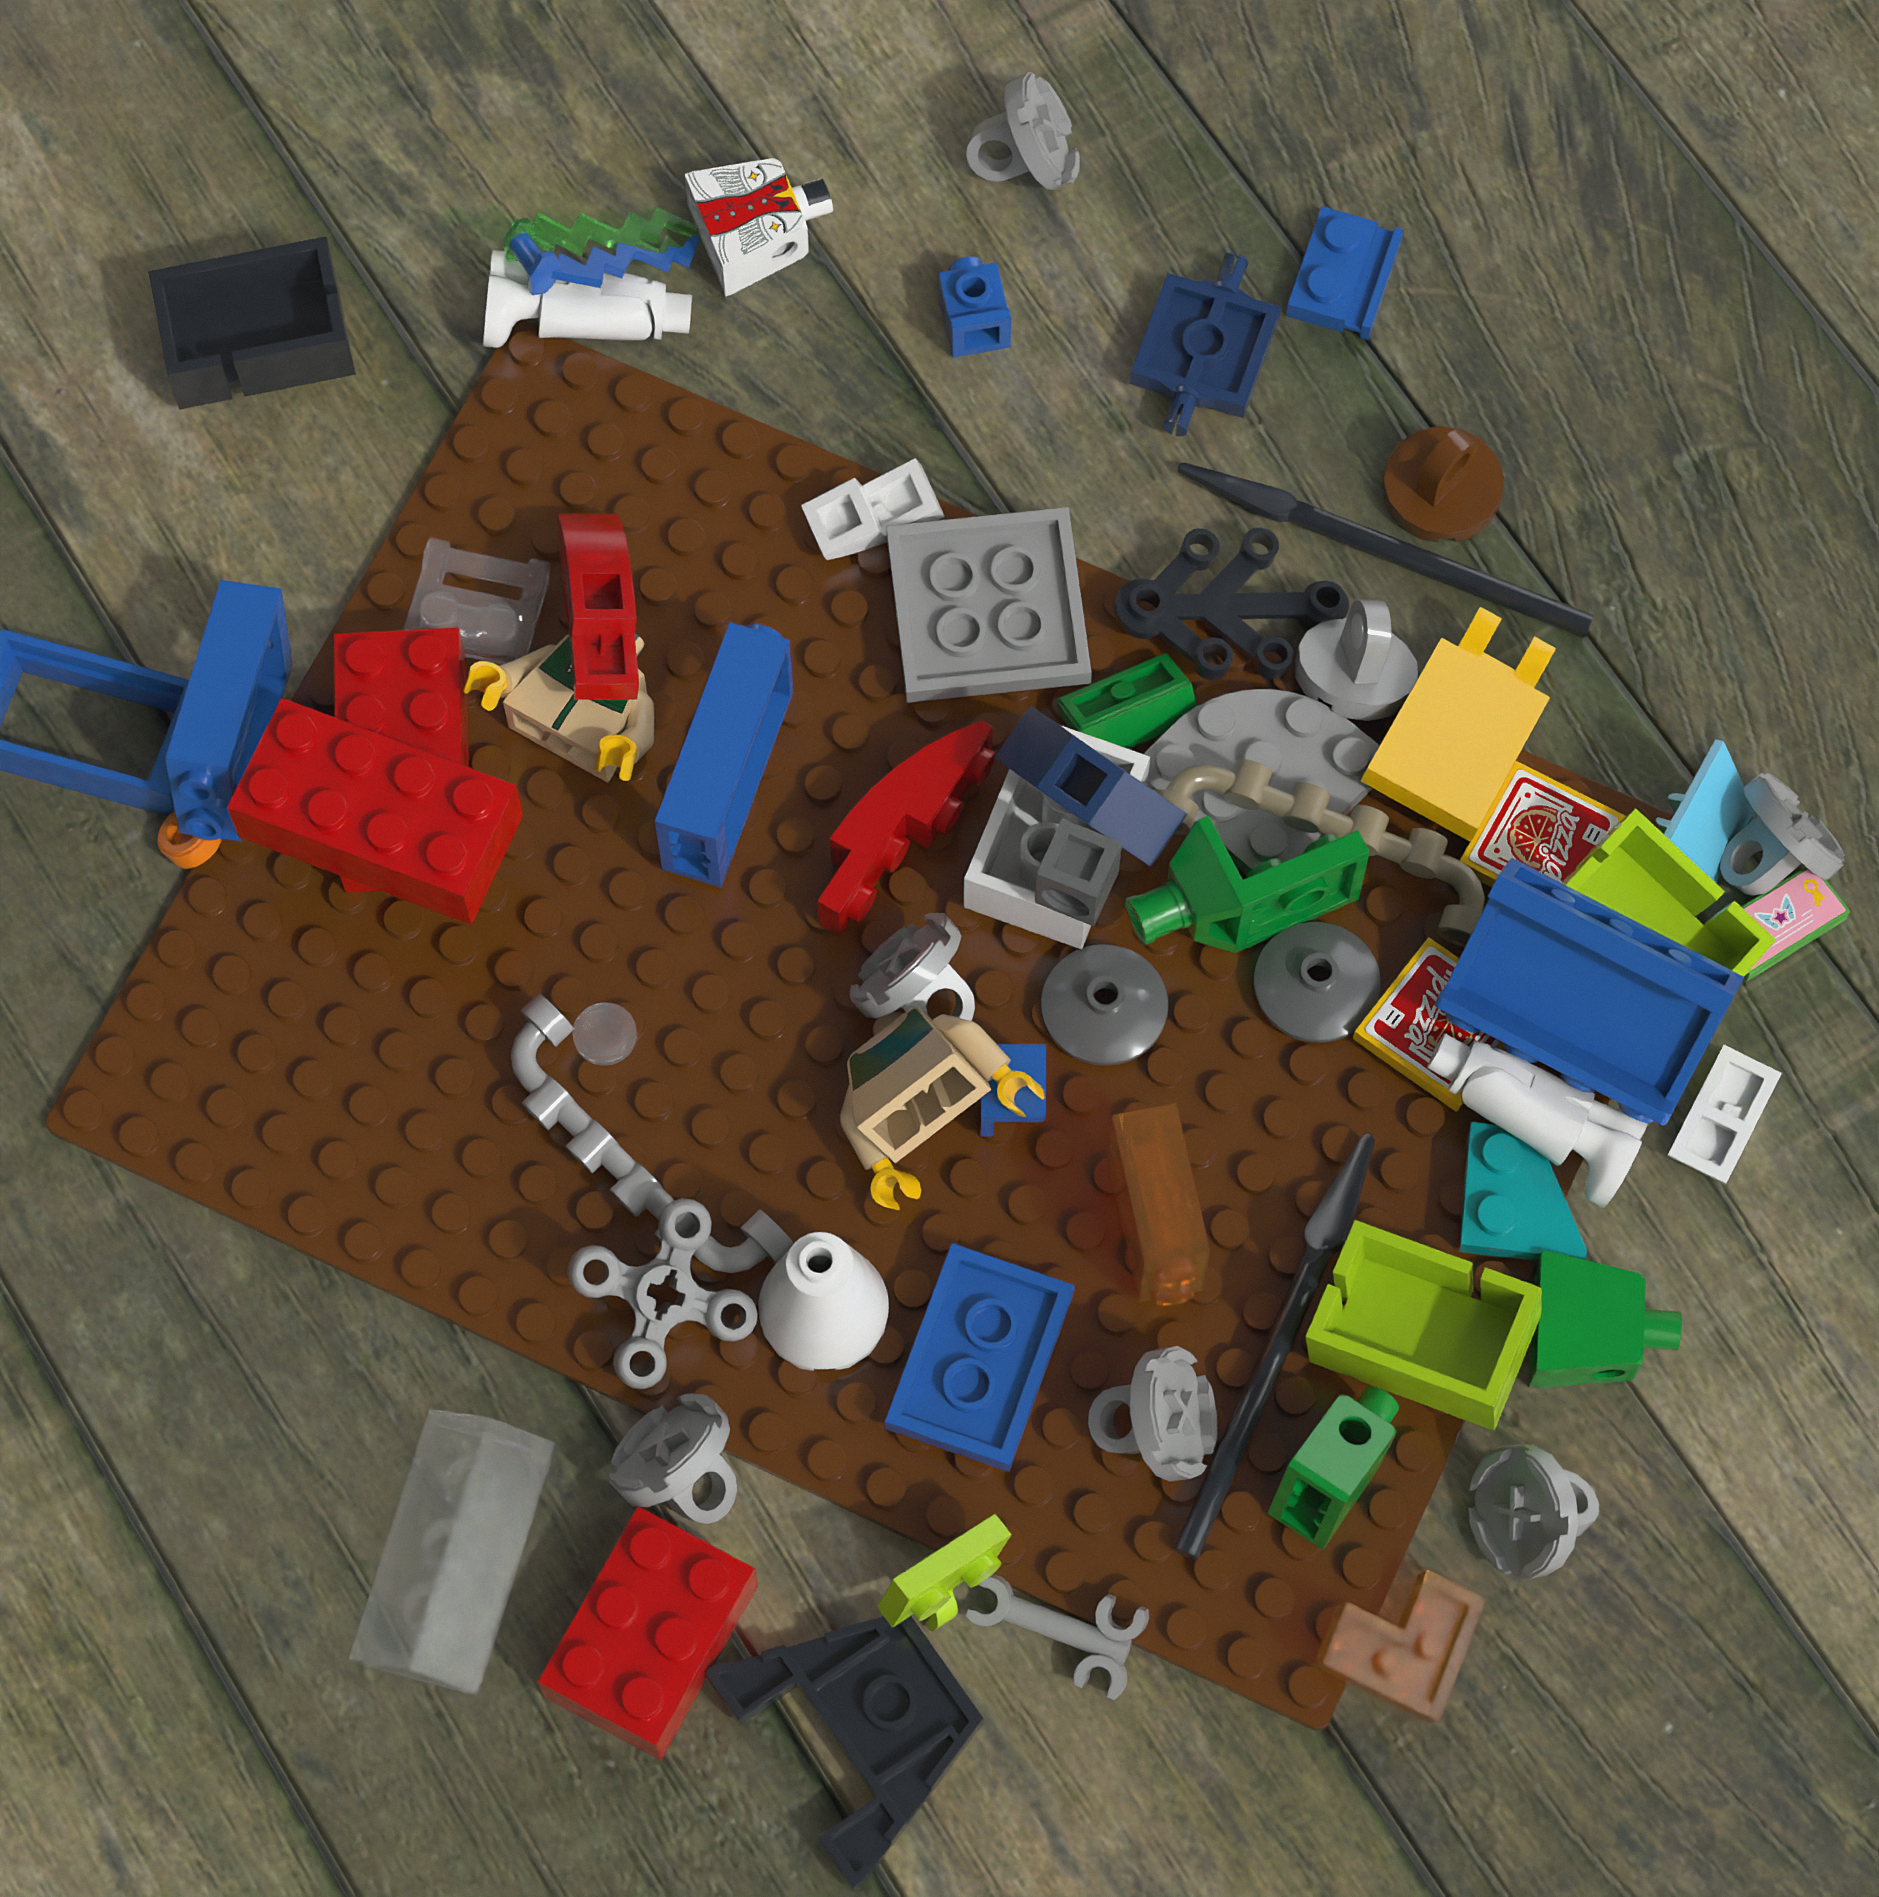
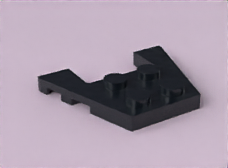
(887, 1709)

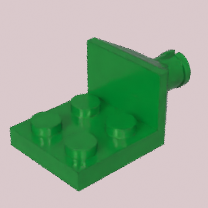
(1234, 913)

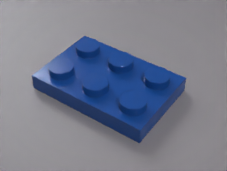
(980, 1357)

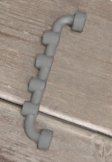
(596, 1147)

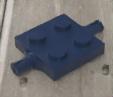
(1205, 345)

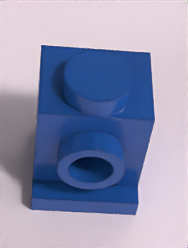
(974, 307)

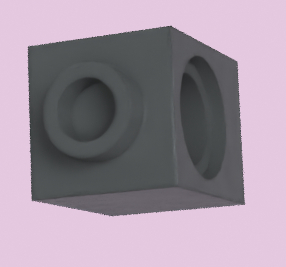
(1077, 872)

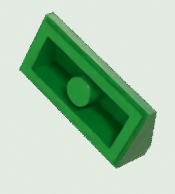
(1130, 704)

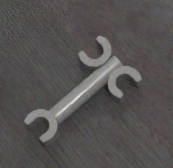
(1106, 1643)

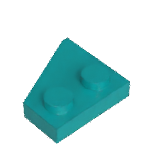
(1513, 1200)

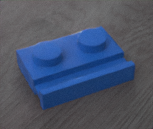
(1344, 272)

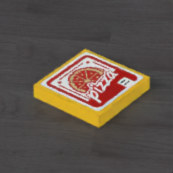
(1537, 825)
(1408, 1025)

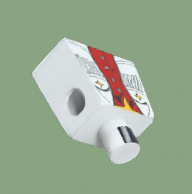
(753, 218)

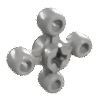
(691, 1304)

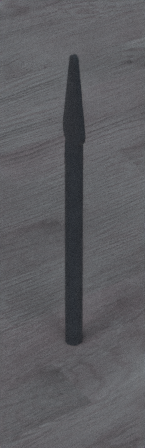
(1283, 507)
(1325, 1236)

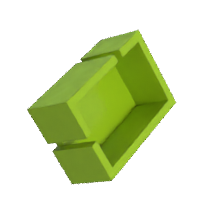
(1663, 889)
(1419, 1329)

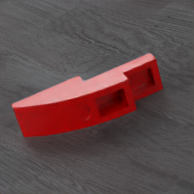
(599, 606)
(909, 802)

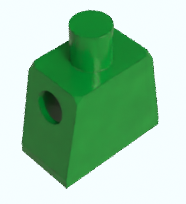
(1593, 1323)
(1335, 1465)

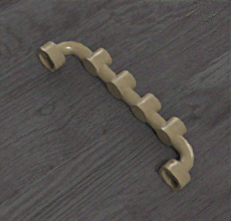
(1308, 812)

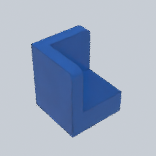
(1027, 1059)

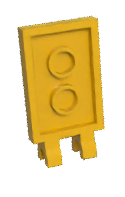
(1461, 729)

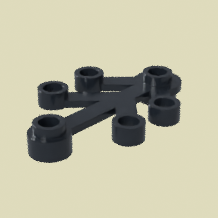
(1223, 607)

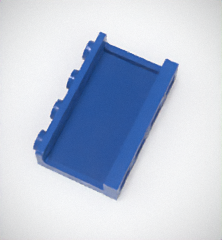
(1588, 993)

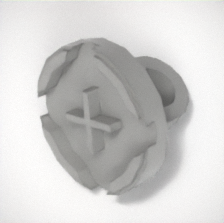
(1035, 133)
(1357, 663)
(1783, 835)
(911, 968)
(1169, 1414)
(670, 1453)
(1528, 1510)

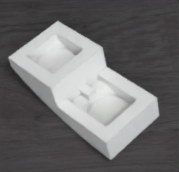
(857, 516)
(1724, 1114)

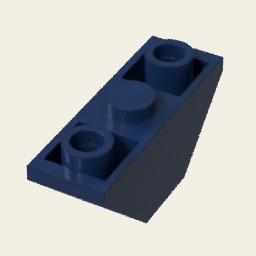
(1090, 786)

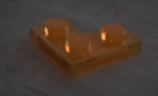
(1407, 1663)

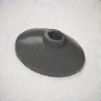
(1313, 1008)
(1098, 1031)

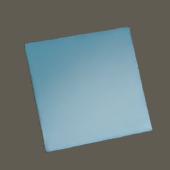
(1709, 811)

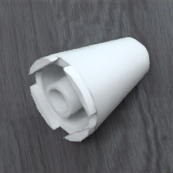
(823, 1304)

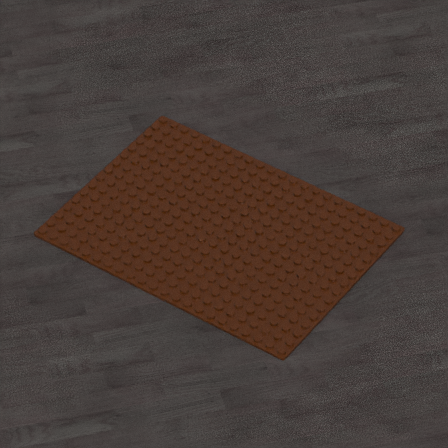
(358, 1098)

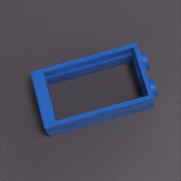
(102, 675)
(227, 705)
(725, 753)

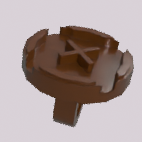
(1443, 484)

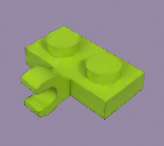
(929, 1584)

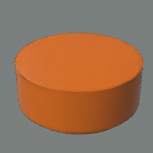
(184, 849)

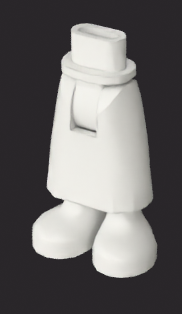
(616, 311)
(1542, 1111)

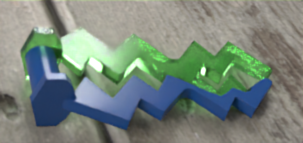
(545, 268)

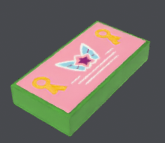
(1795, 915)

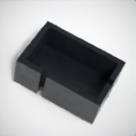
(251, 322)

